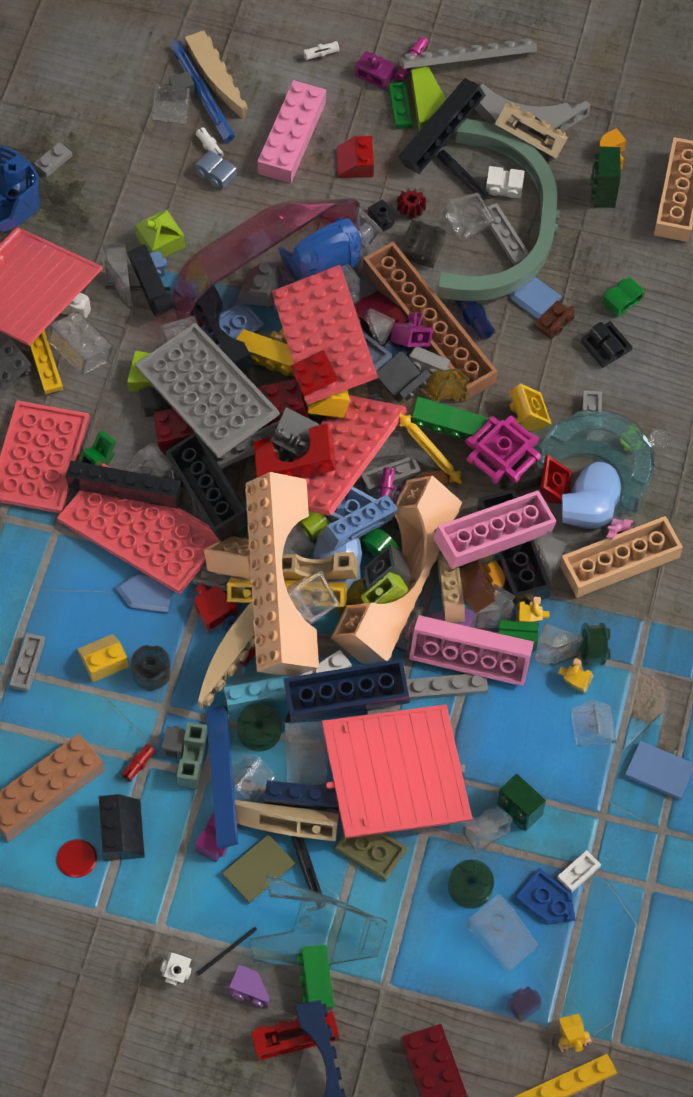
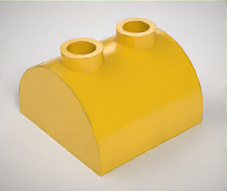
(529, 408)

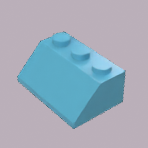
(251, 689)

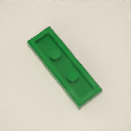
(400, 105)

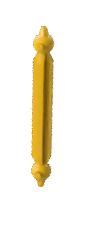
(430, 448)

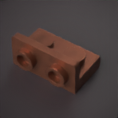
(554, 319)

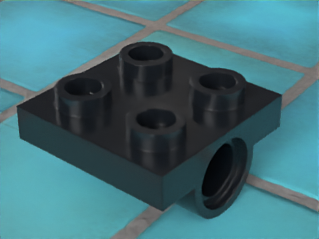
(606, 343)

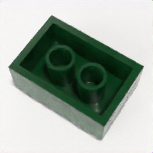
(606, 177)

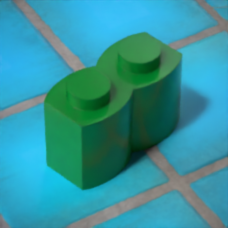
(623, 296)

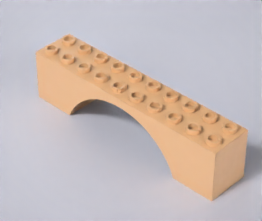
(373, 629)
(282, 636)

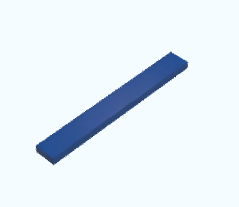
(222, 777)

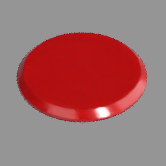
(76, 858)

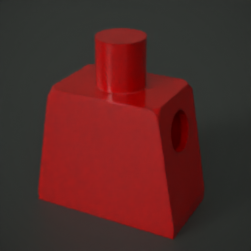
(213, 606)

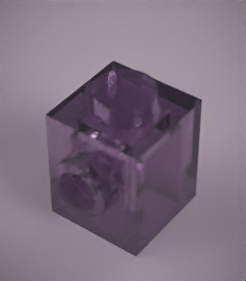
(524, 1003)

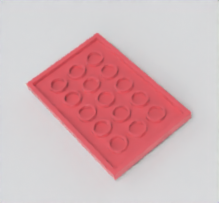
(38, 455)

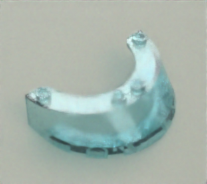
(610, 438)

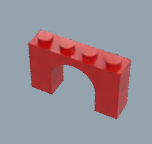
(316, 461)

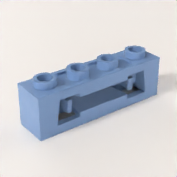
(359, 522)

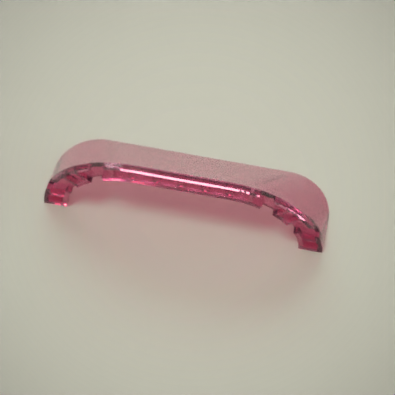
(249, 242)

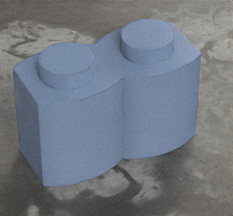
(216, 170)

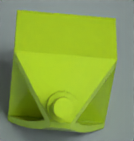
(160, 234)

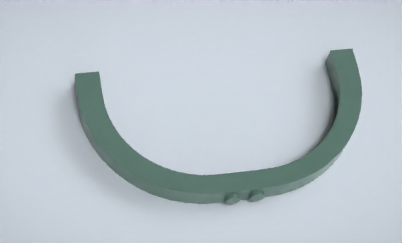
(499, 284)

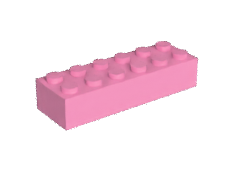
(292, 131)
(494, 529)
(471, 650)

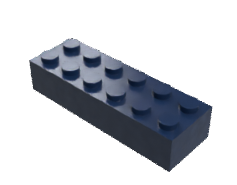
(346, 690)

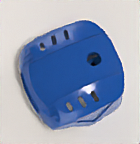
(27, 202)
(324, 249)

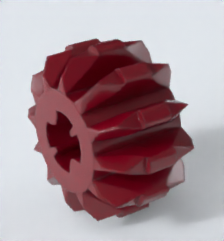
(411, 203)

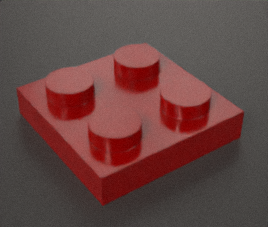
(314, 372)

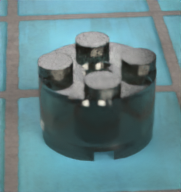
(150, 667)

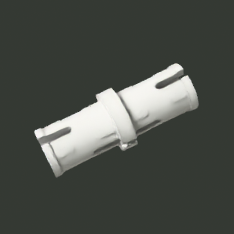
(310, 53)
(208, 142)

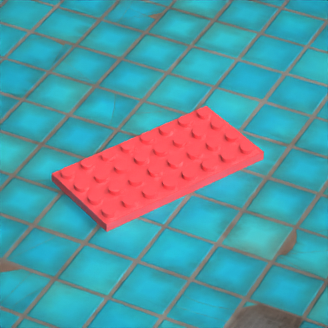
(320, 316)
(355, 444)
(148, 536)

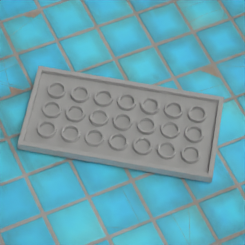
(207, 390)

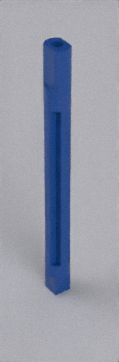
(203, 92)

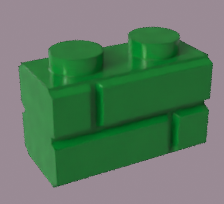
(520, 630)

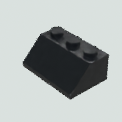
(121, 827)

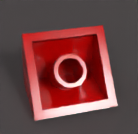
(555, 480)

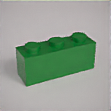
(315, 975)

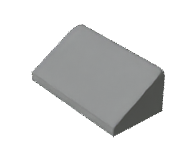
(328, 647)

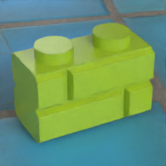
(386, 590)

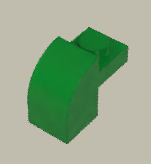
(101, 450)
(376, 542)

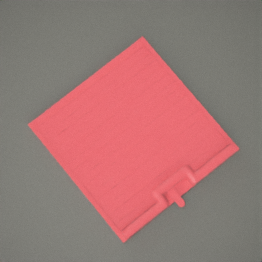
(37, 283)
(396, 771)

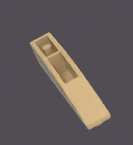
(214, 71)
(228, 655)
(288, 820)

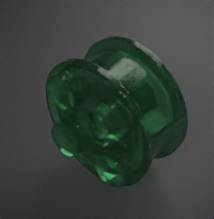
(594, 644)
(259, 727)
(473, 873)

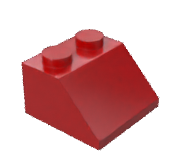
(356, 158)

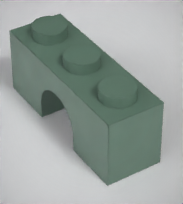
(193, 754)

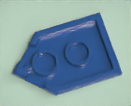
(547, 898)

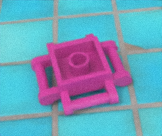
(503, 448)

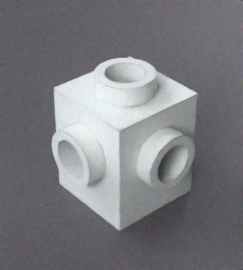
(183, 968)

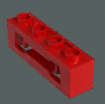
(265, 1038)

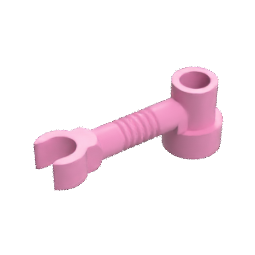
(619, 525)

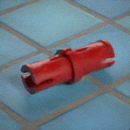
(138, 762)

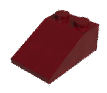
(381, 304)

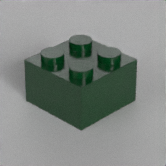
(521, 802)

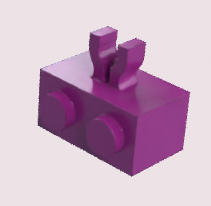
(375, 70)
(412, 333)

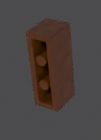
(477, 585)

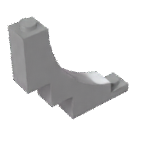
(558, 116)

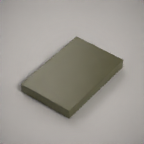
(374, 853)
(250, 871)

